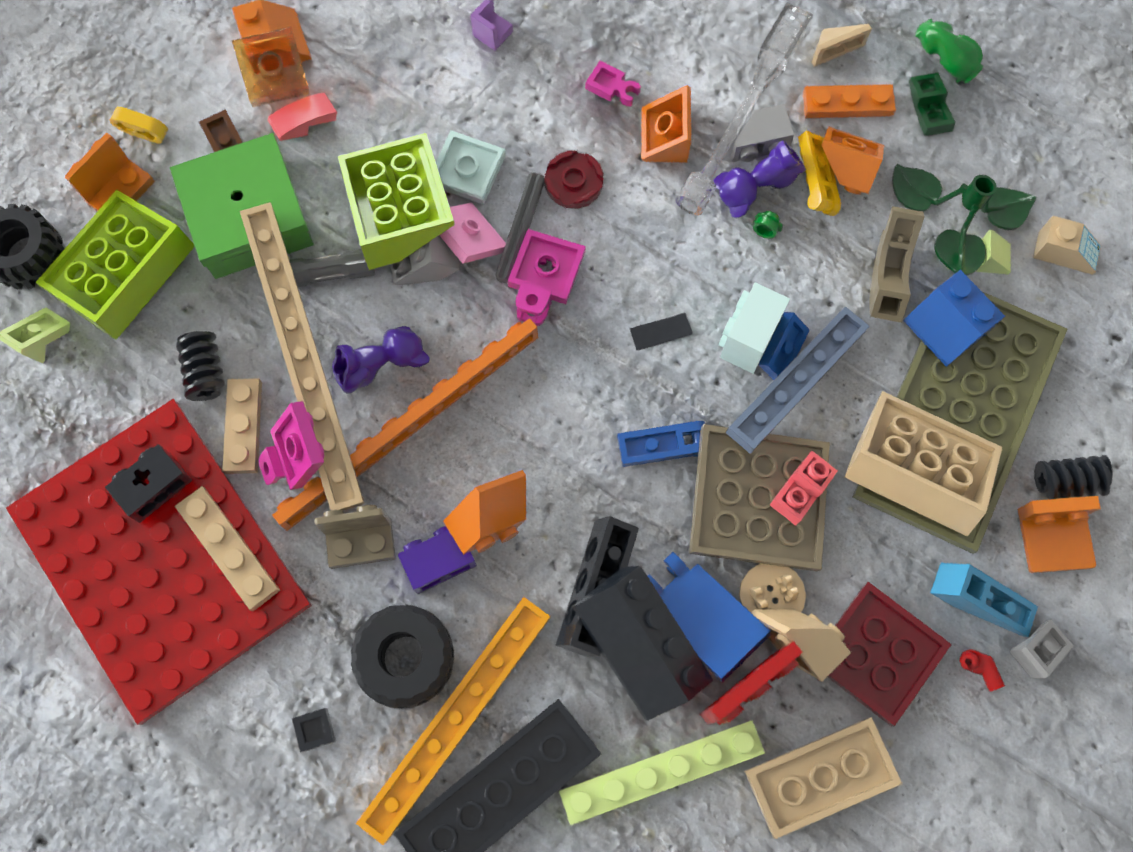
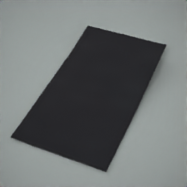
(660, 331)

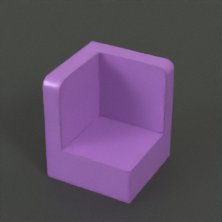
(489, 26)

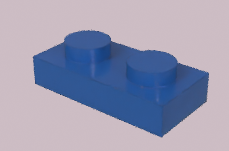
(784, 344)

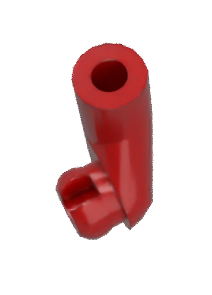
(983, 665)

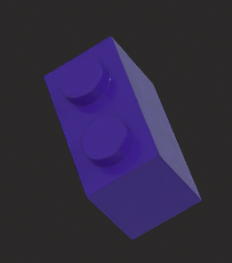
(434, 560)

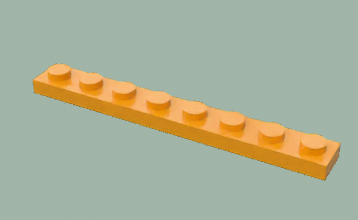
(452, 721)

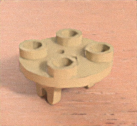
(785, 585)

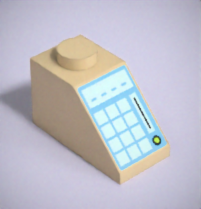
(1067, 245)

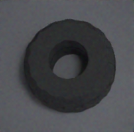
(373, 641)

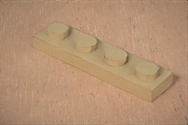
(227, 548)

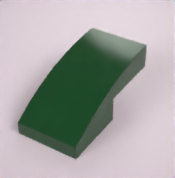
(929, 104)

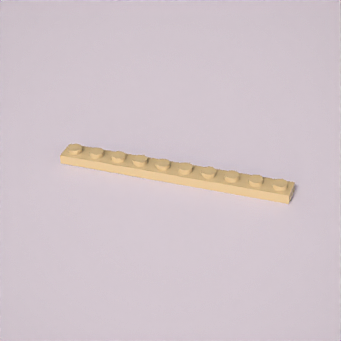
(301, 354)

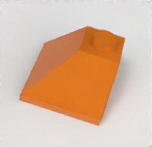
(852, 159)

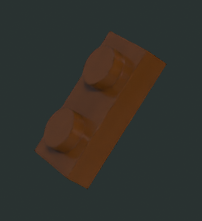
(220, 131)

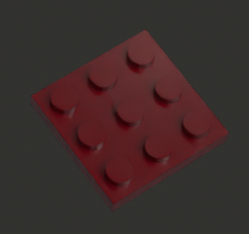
(888, 654)

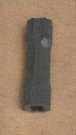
(345, 265)

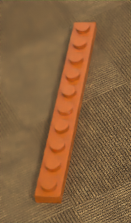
(418, 415)

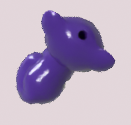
(740, 187)
(359, 366)

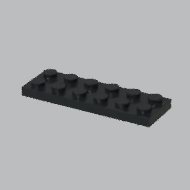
(503, 786)

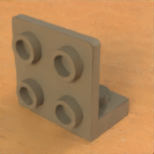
(357, 536)

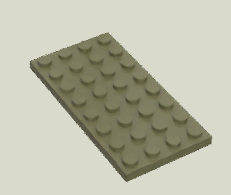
(986, 392)

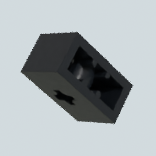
(164, 478)

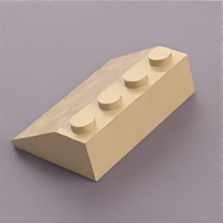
(925, 464)

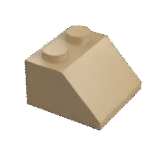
(820, 643)

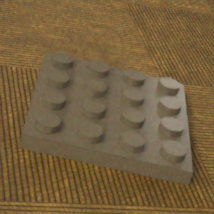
(734, 500)

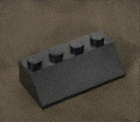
(642, 642)

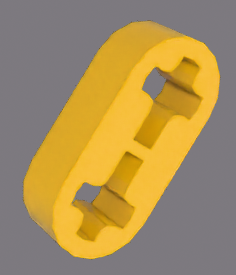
(139, 125)

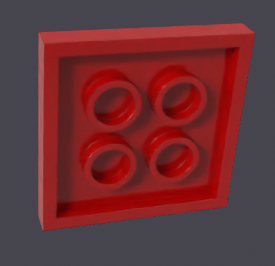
(752, 685)

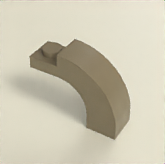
(892, 264)

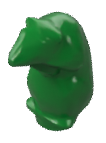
(958, 54)

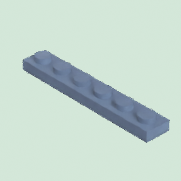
(797, 380)

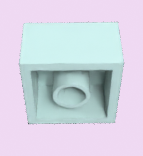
(752, 326)

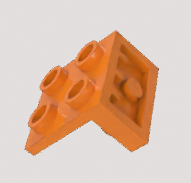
(105, 171)
(1058, 534)

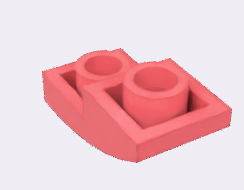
(296, 117)
(803, 488)

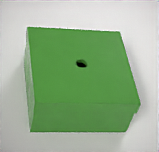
(230, 181)

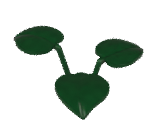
(955, 249)

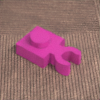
(610, 82)

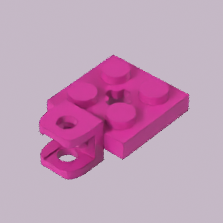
(540, 287)
(295, 450)

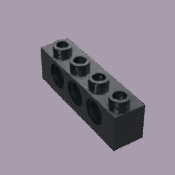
(605, 554)

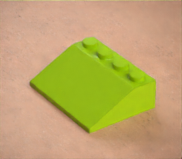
(395, 198)
(116, 263)

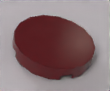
(573, 179)

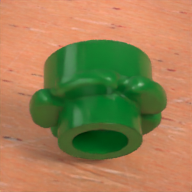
(767, 224)

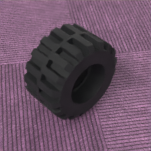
(39, 253)

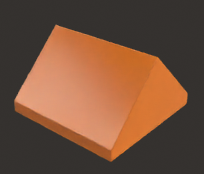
(667, 127)

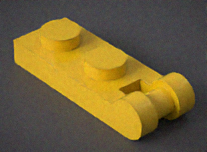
(819, 175)

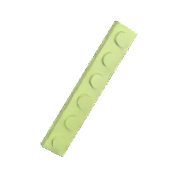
(661, 772)

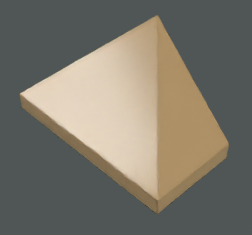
(840, 41)

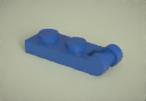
(659, 443)

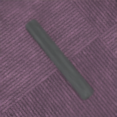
(520, 225)

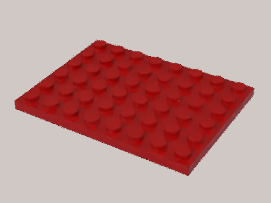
(150, 589)

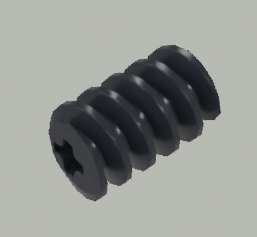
(198, 365)
(1074, 476)

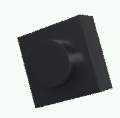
(313, 730)

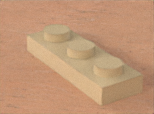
(242, 426)

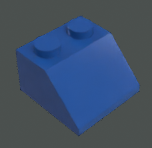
(953, 318)

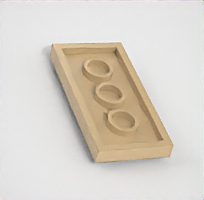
(822, 777)

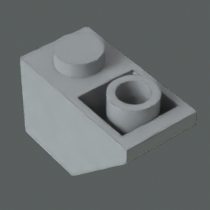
(763, 133)
(427, 264)

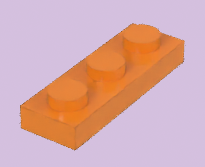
(849, 101)

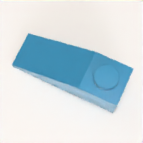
(983, 597)

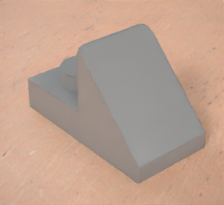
(1042, 650)

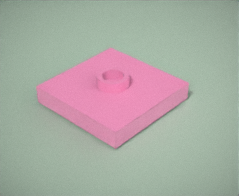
(472, 235)

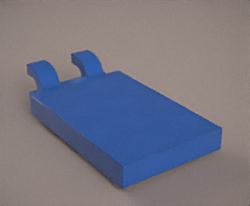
(710, 618)

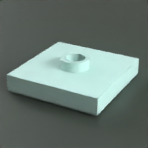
(469, 166)

